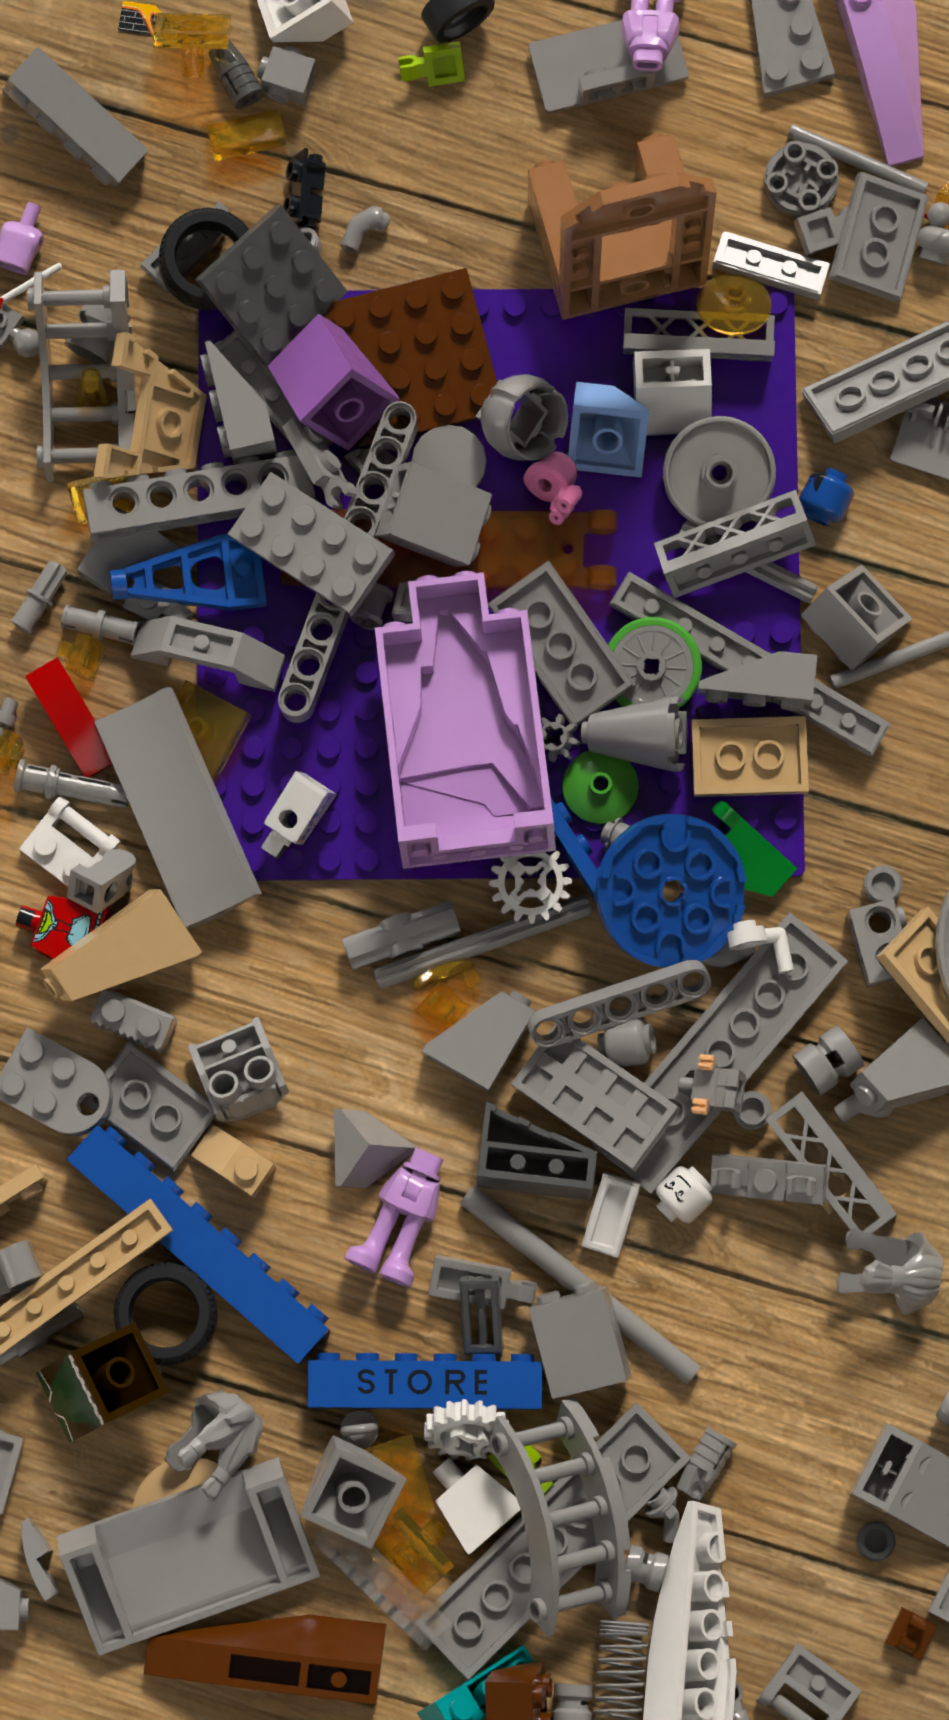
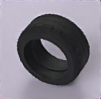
(183, 226)
(198, 1287)

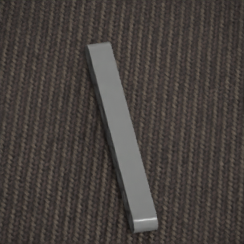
(322, 612)

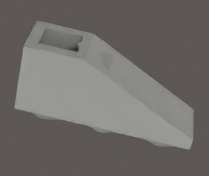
(775, 678)

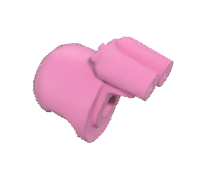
(553, 481)

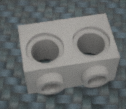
(869, 943)

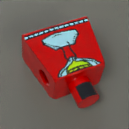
(59, 924)

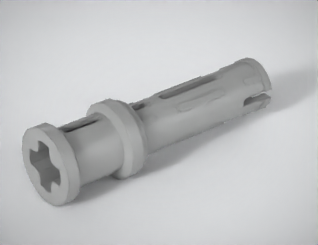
(54, 782)

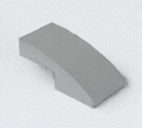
(35, 1548)

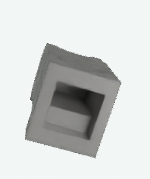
(103, 881)

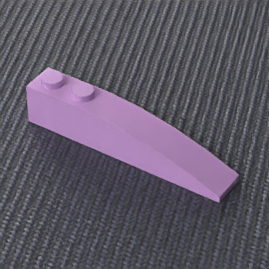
(887, 61)

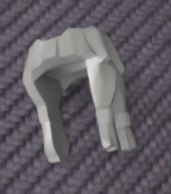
(901, 1267)
(217, 1423)

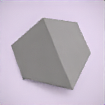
(365, 1148)

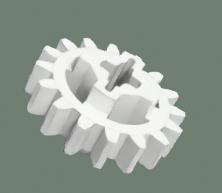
(543, 895)
(461, 1429)

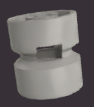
(93, 349)
(817, 1068)

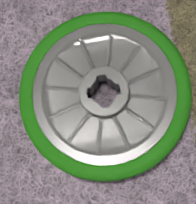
(661, 640)

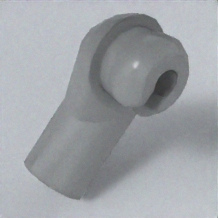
(362, 222)
(852, 1106)

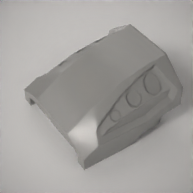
(239, 1072)

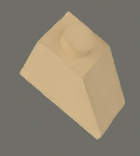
(233, 1161)

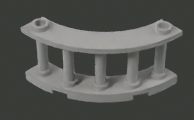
(111, 296)
(604, 1506)

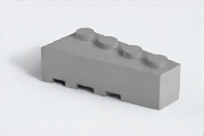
(74, 118)

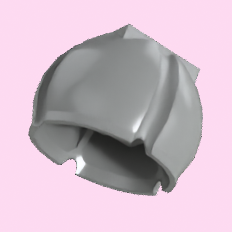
(535, 424)

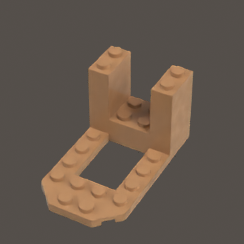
(659, 255)

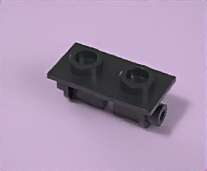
(304, 174)

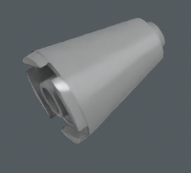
(640, 733)

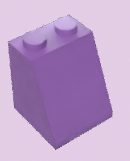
(331, 383)

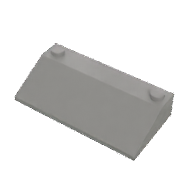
(187, 1557)

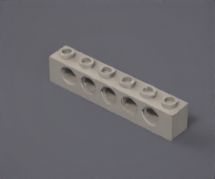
(220, 505)

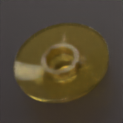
(729, 314)

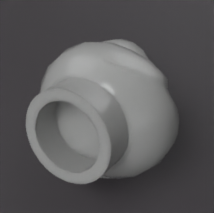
(935, 238)

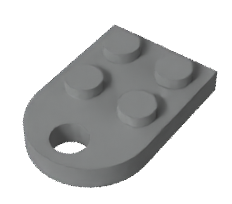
(52, 1083)

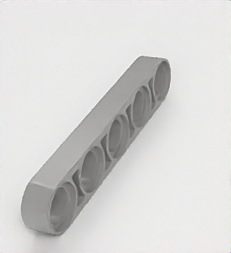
(600, 1000)

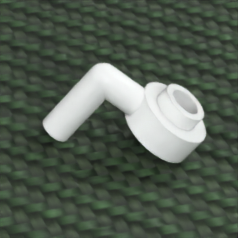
(749, 935)

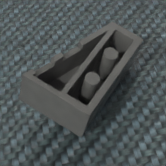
(532, 1160)

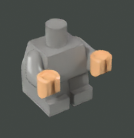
(714, 1087)

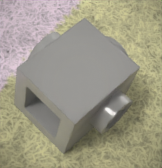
(287, 75)

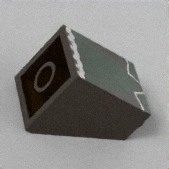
(102, 1382)

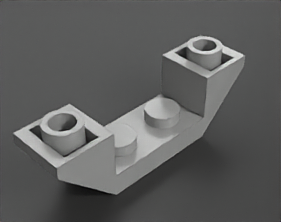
(211, 647)

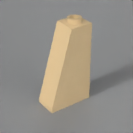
(125, 947)

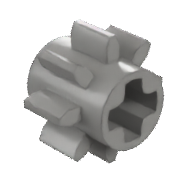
(567, 738)

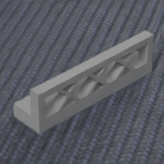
(719, 348)
(736, 549)
(840, 1154)

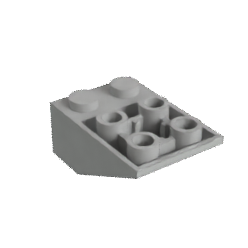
(242, 410)
(907, 1482)

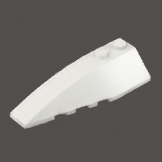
(689, 1644)

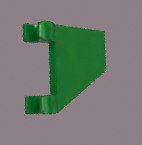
(763, 864)

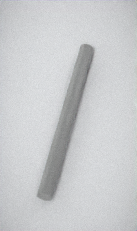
(570, 1277)

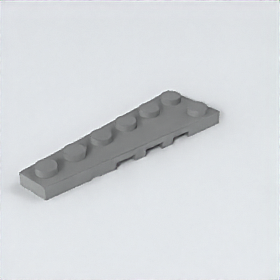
(789, 45)

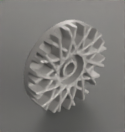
(712, 443)

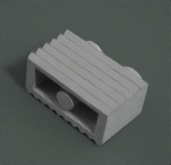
(133, 1020)

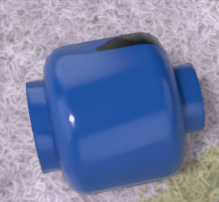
(826, 497)

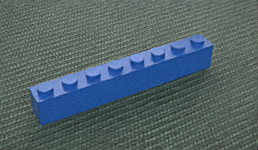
(202, 1247)

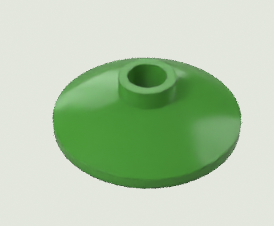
(597, 805)

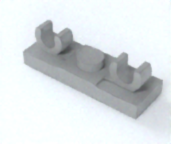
(769, 1179)

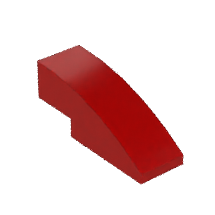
(70, 717)

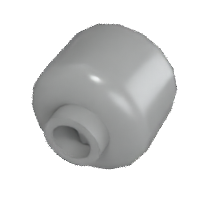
(628, 1043)

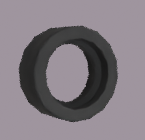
(455, 18)

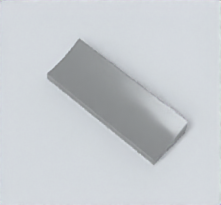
(178, 808)

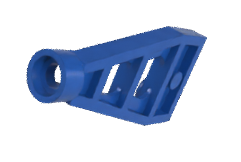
(242, 573)

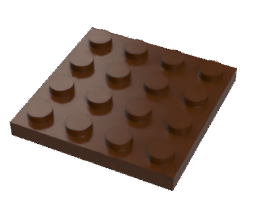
(425, 346)

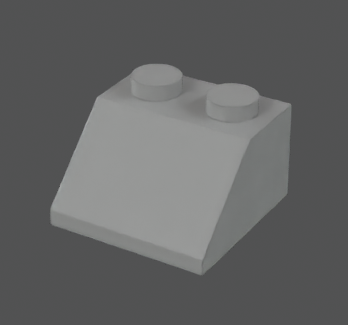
(856, 617)

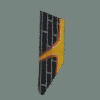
(138, 18)

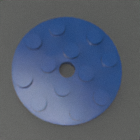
(633, 884)

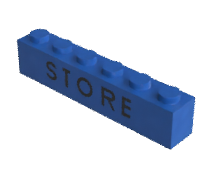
(423, 1384)

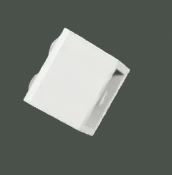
(673, 388)

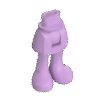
(650, 33)
(408, 1192)

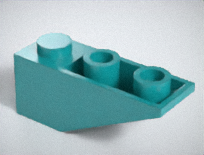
(468, 1699)

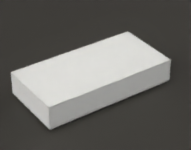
(611, 1214)

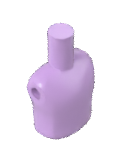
(21, 241)

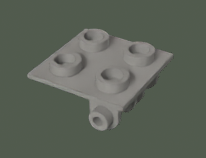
(924, 438)

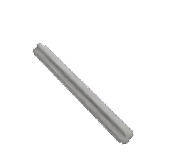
(480, 943)

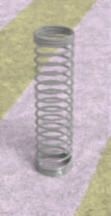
(611, 1630)

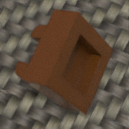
(910, 1633)

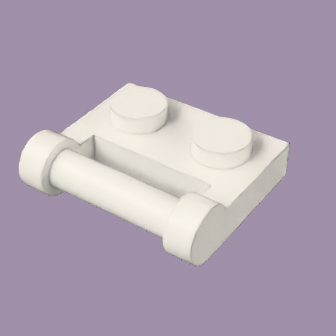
(57, 852)

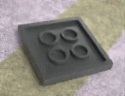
(271, 284)

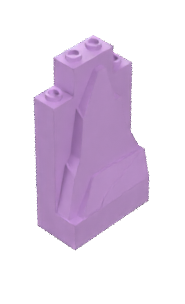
(463, 727)

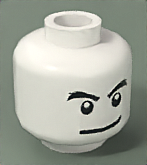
(684, 1194)

